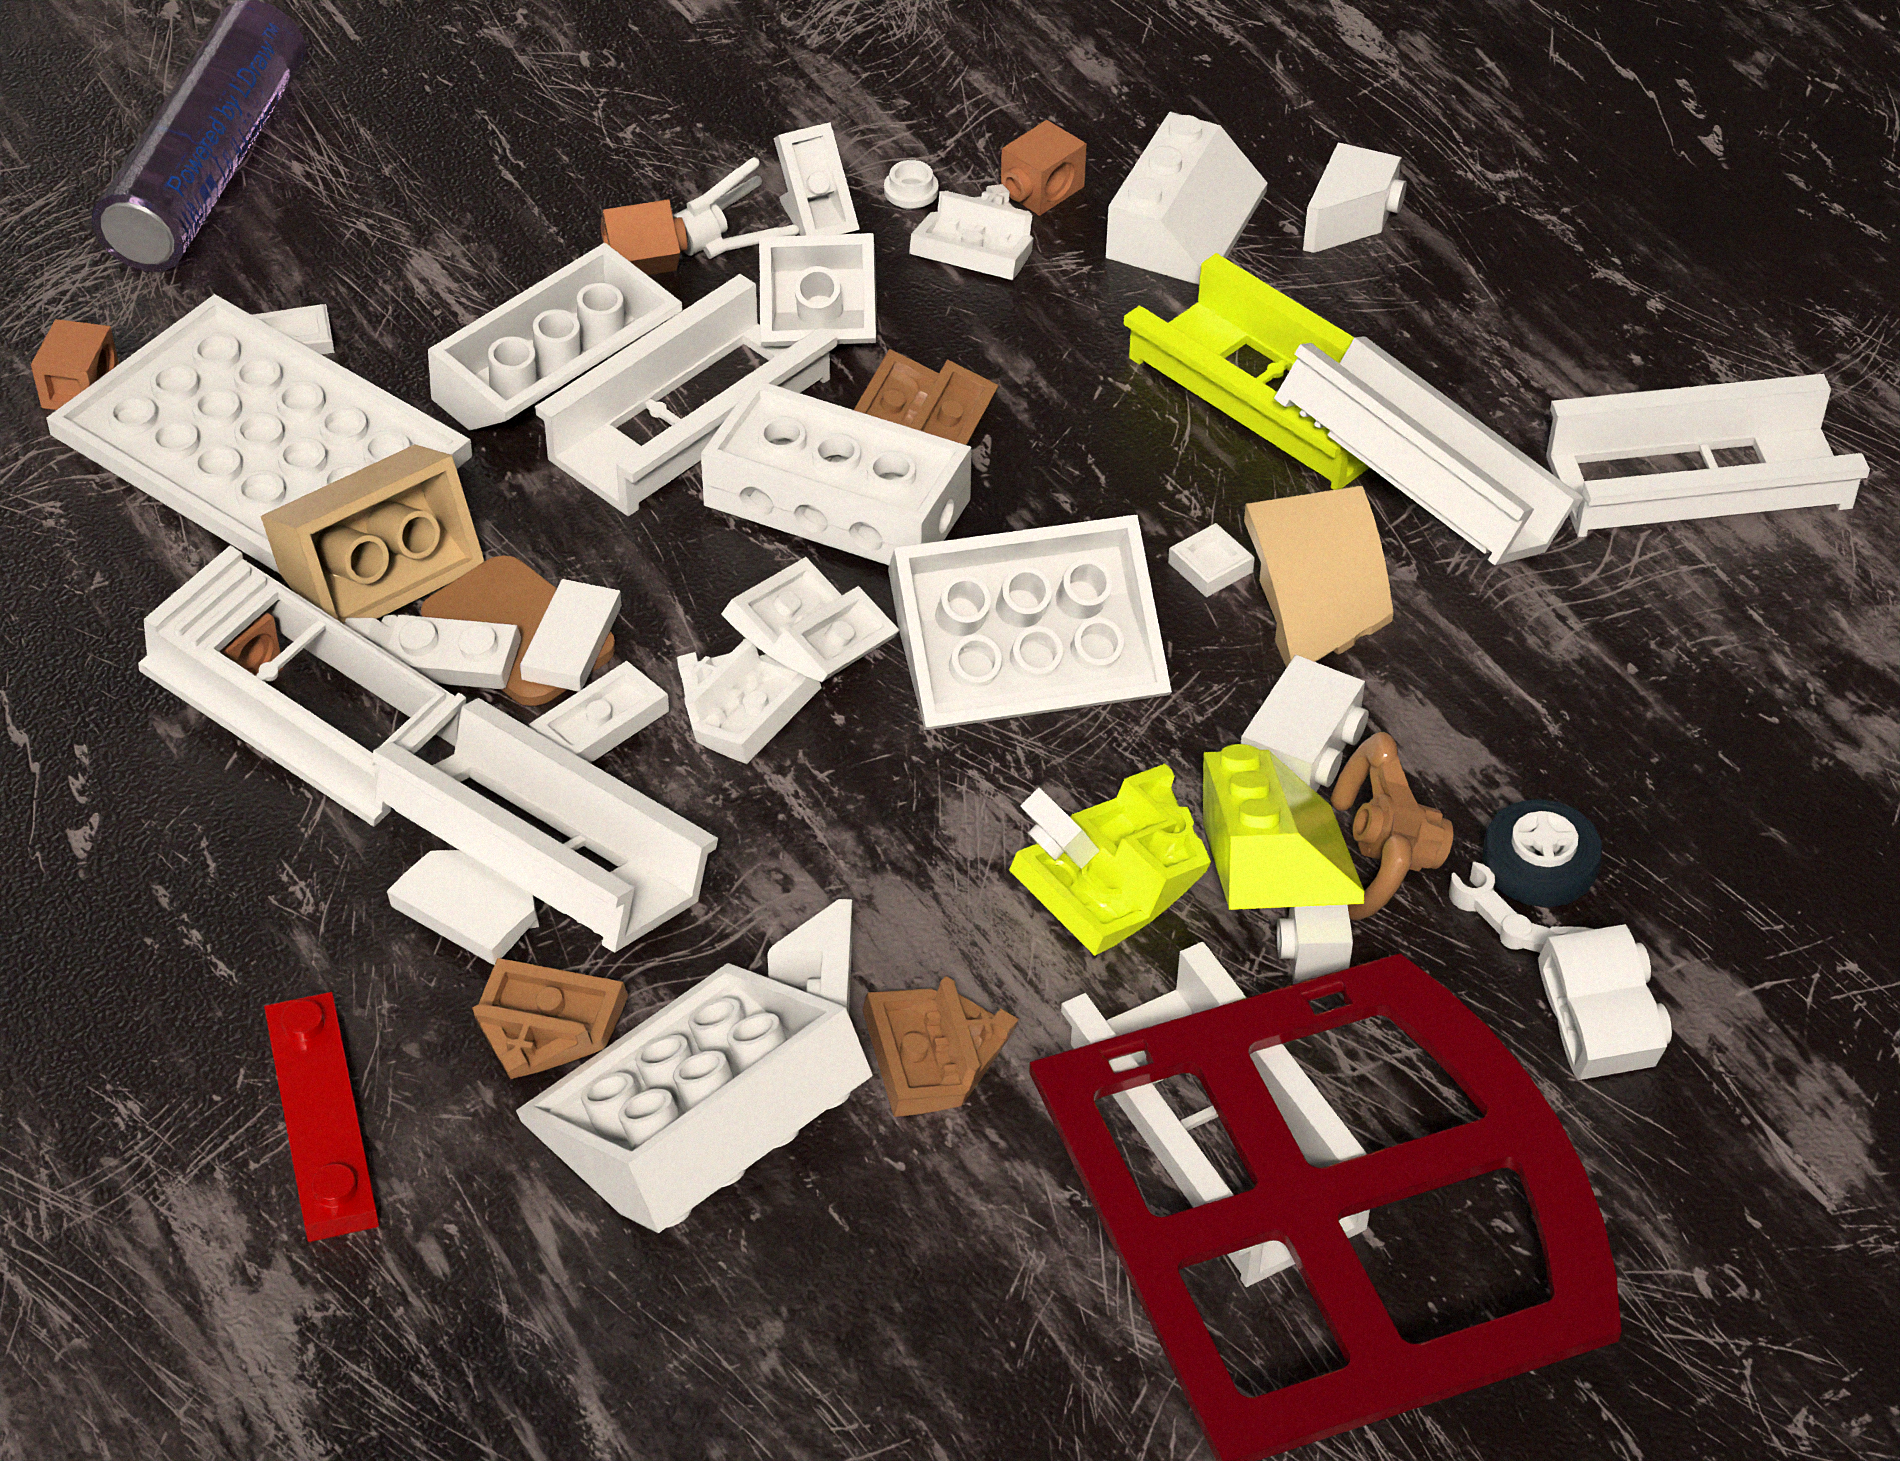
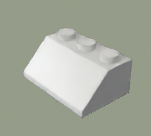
(1183, 200)

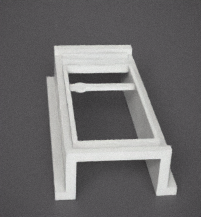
(585, 413)
(1772, 415)
(1430, 449)
(223, 601)
(655, 849)
(1312, 1121)

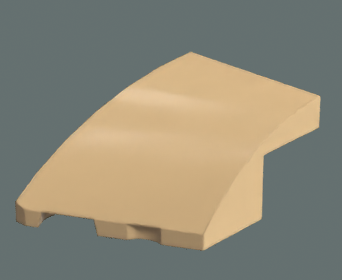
(1321, 570)

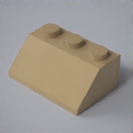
(377, 536)

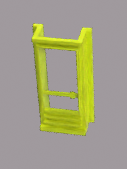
(1240, 311)

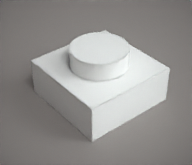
(1057, 831)

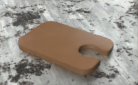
(506, 593)

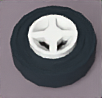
(1546, 828)

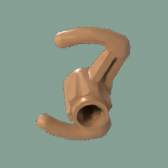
(1391, 824)

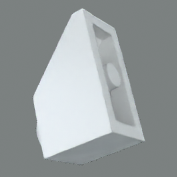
(1353, 197)

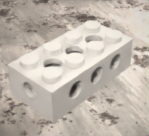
(834, 474)

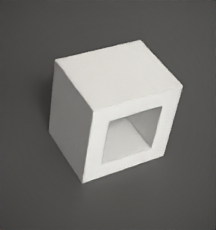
(1315, 940)

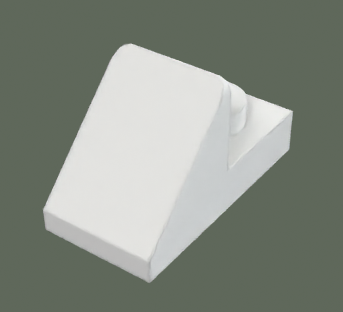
(815, 182)
(818, 955)

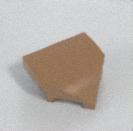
(546, 1015)
(933, 1045)

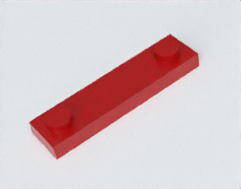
(320, 1117)

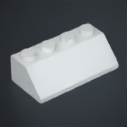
(545, 337)

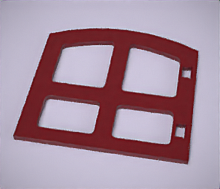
(1305, 1203)

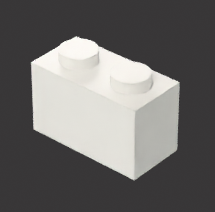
(1310, 720)

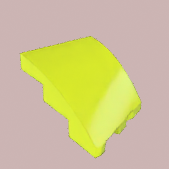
(1141, 867)

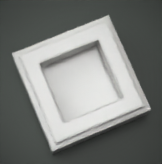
(1211, 560)

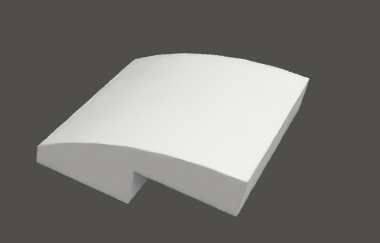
(808, 622)

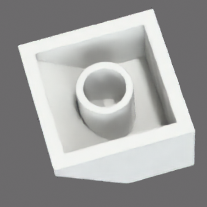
(817, 284)

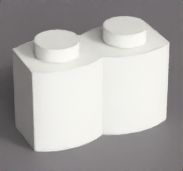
(1604, 1002)

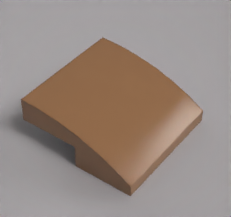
(928, 401)

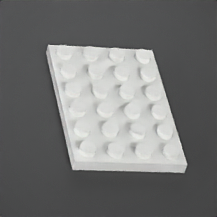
(239, 422)

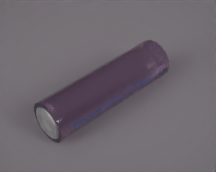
(199, 137)

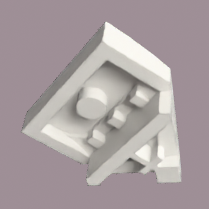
(976, 233)
(741, 699)
(465, 903)

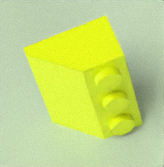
(1273, 834)

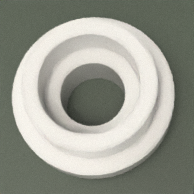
(911, 185)

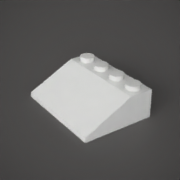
(1028, 622)
(699, 1093)

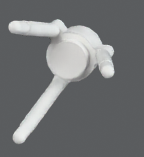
(706, 221)

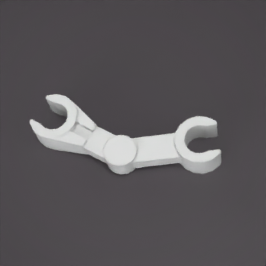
(1514, 929)

